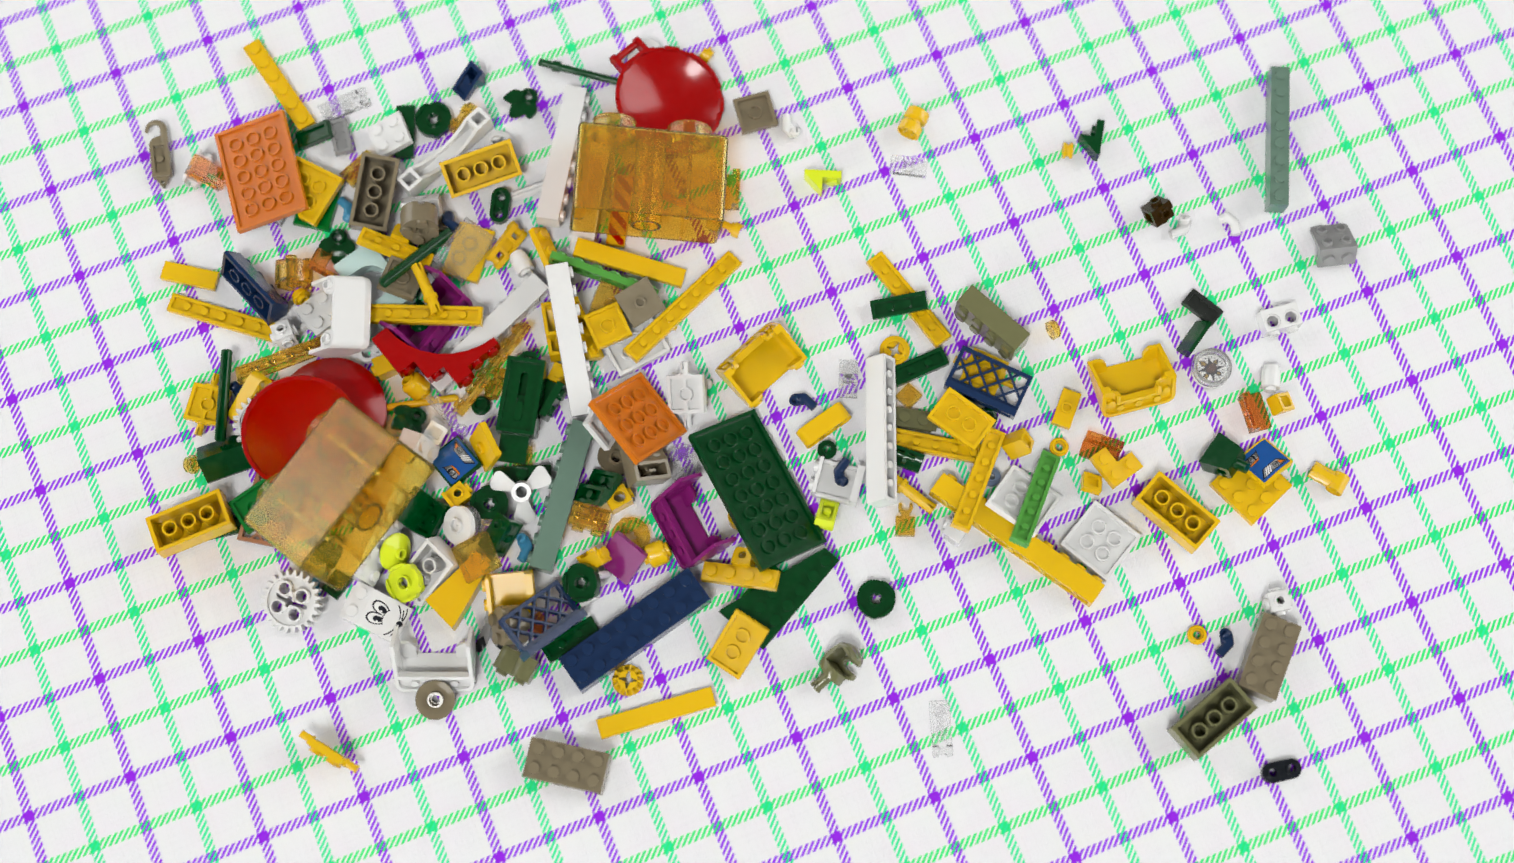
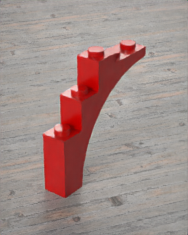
(432, 365)

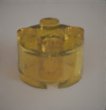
(293, 273)

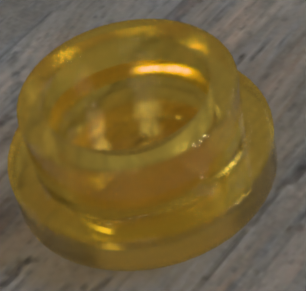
(190, 464)

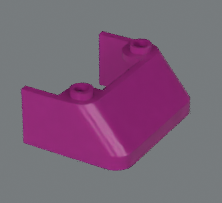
(433, 337)
(682, 527)

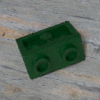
(503, 533)

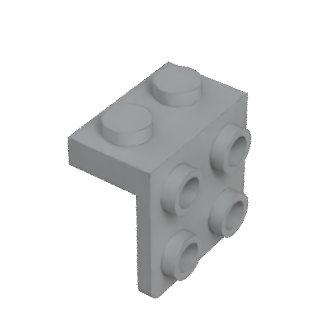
(1334, 245)

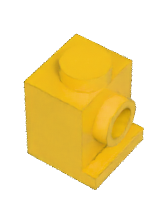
(463, 499)
(595, 556)

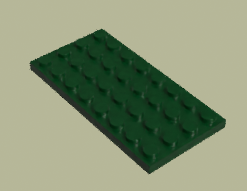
(757, 490)

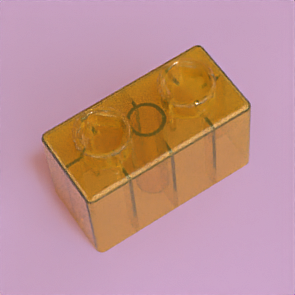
(649, 179)
(338, 494)

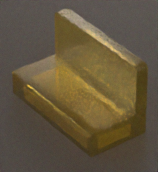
(733, 190)

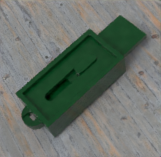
(520, 405)

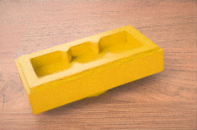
(1066, 408)

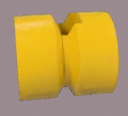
(912, 122)

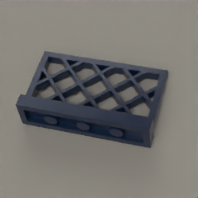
(984, 398)
(547, 635)

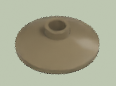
(606, 462)
(430, 708)

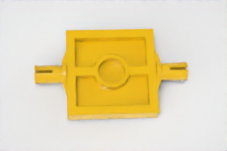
(984, 366)
(203, 404)
(322, 750)

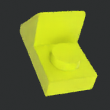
(816, 178)
(826, 514)

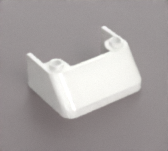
(349, 316)
(415, 668)

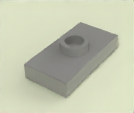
(342, 140)

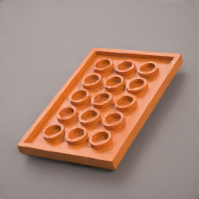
(261, 171)

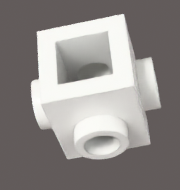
(284, 334)
(1270, 603)

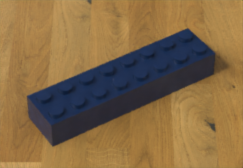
(635, 630)

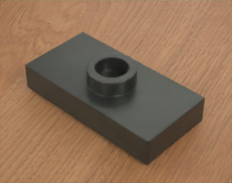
(1202, 307)

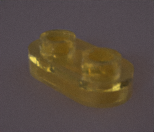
(465, 110)

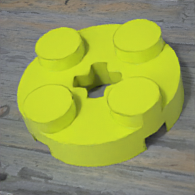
(412, 575)

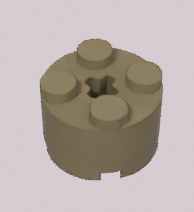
(419, 221)
(499, 635)

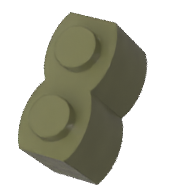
(510, 663)

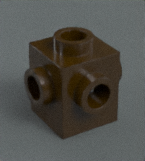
(1157, 211)

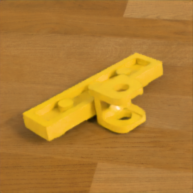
(394, 245)
(741, 573)

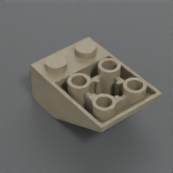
(648, 472)

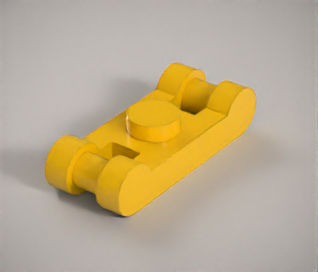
(506, 245)

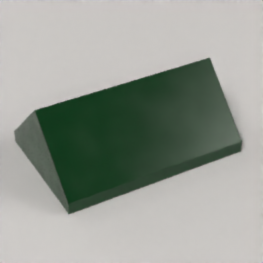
(222, 459)

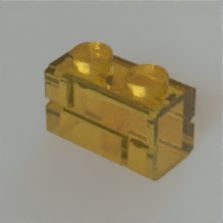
(590, 518)

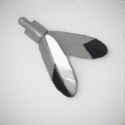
(484, 636)

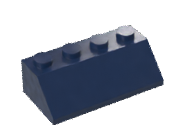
(253, 287)

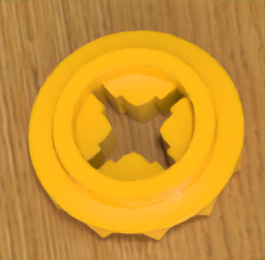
(892, 342)
(633, 687)

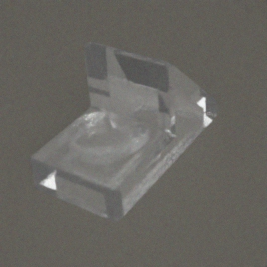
(848, 378)

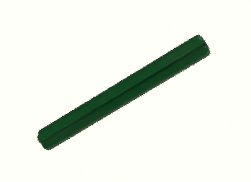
(415, 257)
(223, 395)

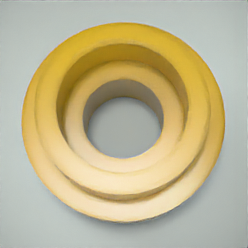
(706, 54)
(300, 296)
(1059, 441)
(1202, 632)

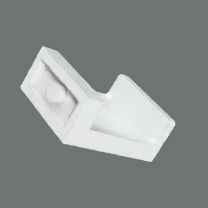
(825, 487)

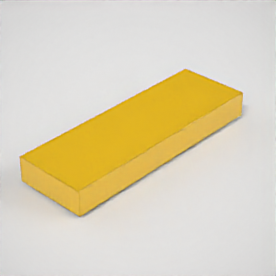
(190, 276)

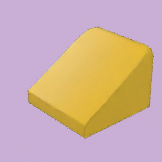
(1280, 403)

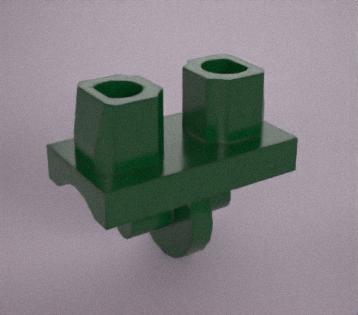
(909, 459)

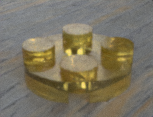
(635, 525)

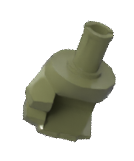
(835, 665)

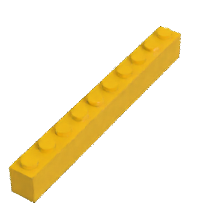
(1038, 554)

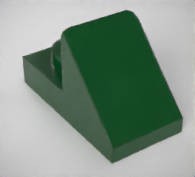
(1092, 142)

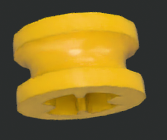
(1067, 150)

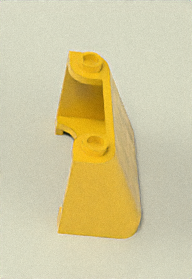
(760, 363)
(1133, 383)

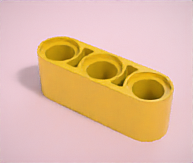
(252, 385)
(823, 425)

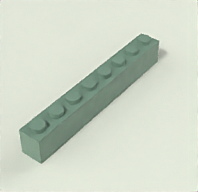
(1277, 139)
(560, 499)

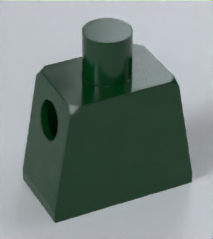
(1224, 458)

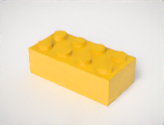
(480, 168)
(1175, 512)
(191, 523)

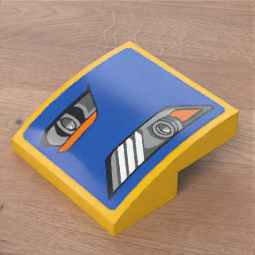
(1266, 462)

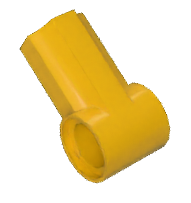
(1334, 481)

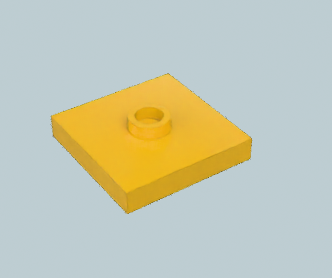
(607, 326)
(485, 446)

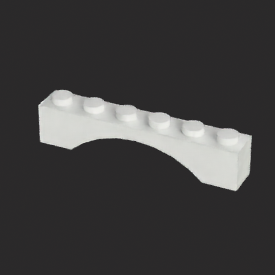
(421, 175)

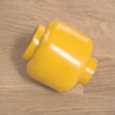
(416, 386)
(658, 553)

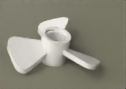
(524, 511)

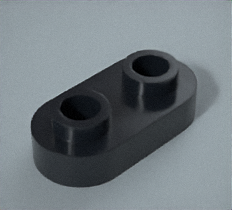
(1281, 770)

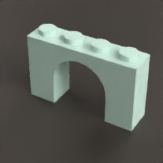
(364, 261)

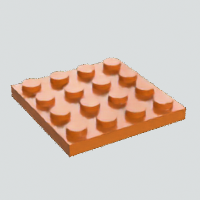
(637, 418)

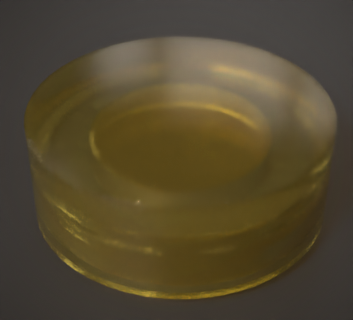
(1053, 329)

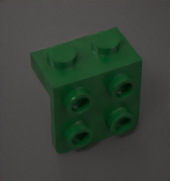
(552, 396)
(424, 515)

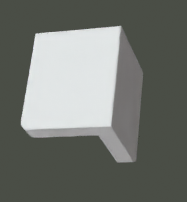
(436, 430)

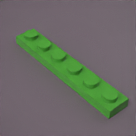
(593, 271)
(1034, 499)

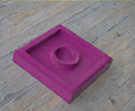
(625, 556)

